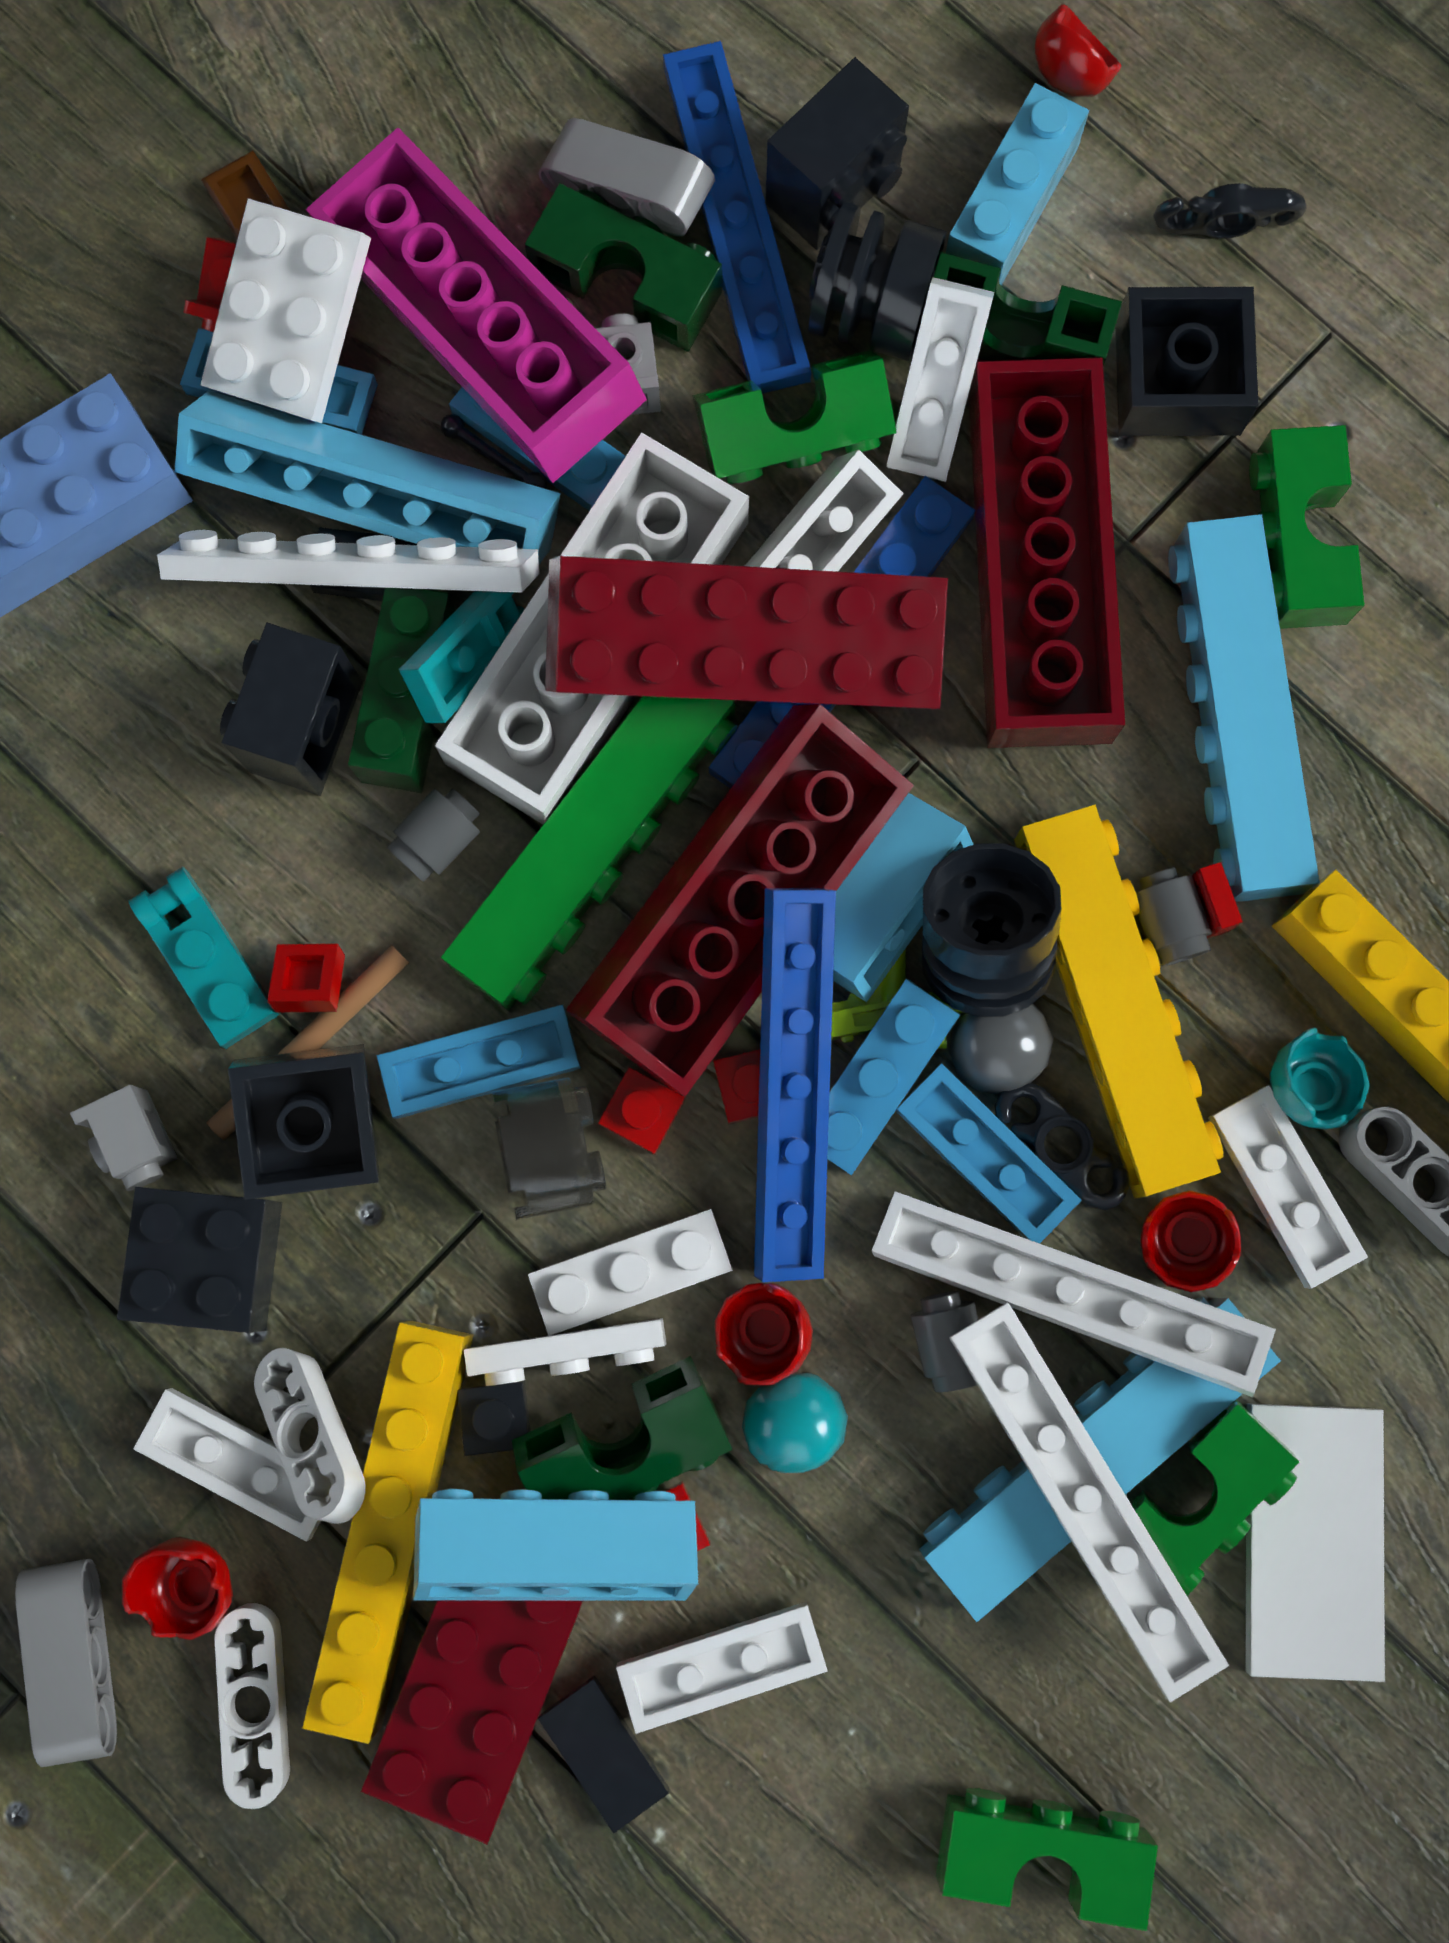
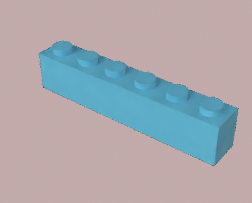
(357, 477)
(1243, 708)
(1012, 1525)

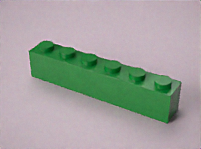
(586, 842)

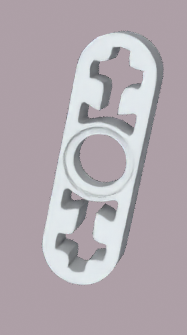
(332, 1448)
(273, 1753)

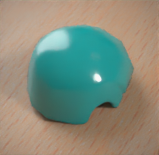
(1319, 1080)
(795, 1423)

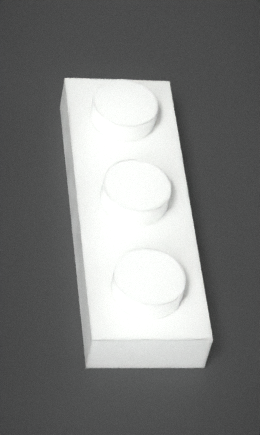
(939, 378)
(1288, 1188)
(630, 1272)
(566, 1351)
(224, 1460)
(721, 1667)

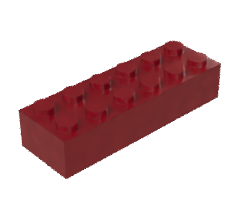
(1045, 553)
(744, 633)
(696, 945)

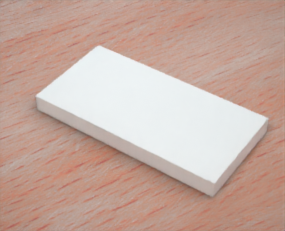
(1320, 1550)

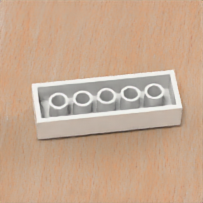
(538, 742)

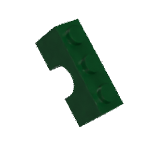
(585, 237)
(1020, 329)
(390, 734)
(674, 1436)

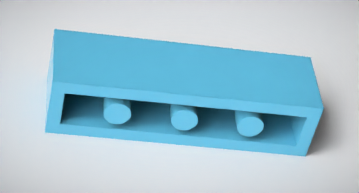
(555, 1547)

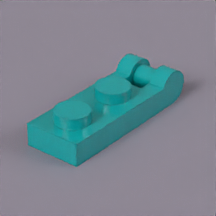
(458, 653)
(204, 959)

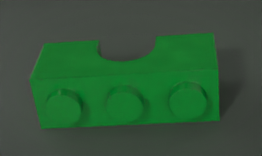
(848, 412)
(1295, 474)
(1246, 1469)
(991, 1841)

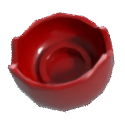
(1073, 56)
(1191, 1241)
(763, 1333)
(178, 1588)

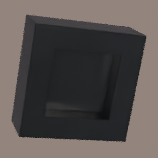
(493, 1417)

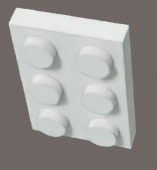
(285, 310)

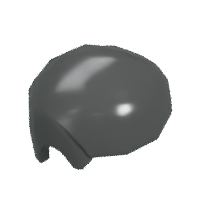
(1001, 1051)

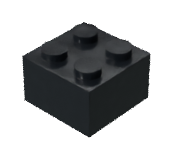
(836, 151)
(1186, 361)
(291, 708)
(303, 1121)
(199, 1260)

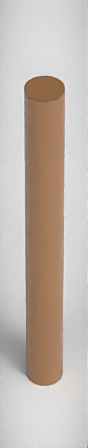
(328, 1023)

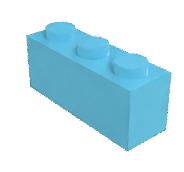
(1019, 181)
(883, 894)

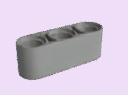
(629, 174)
(1394, 1169)
(65, 1663)

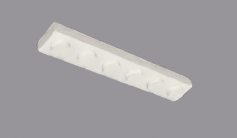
(367, 563)
(1075, 1293)
(1089, 1502)

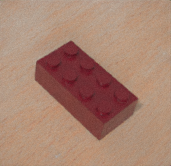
(470, 1709)

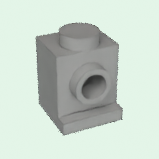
(635, 341)
(127, 1136)

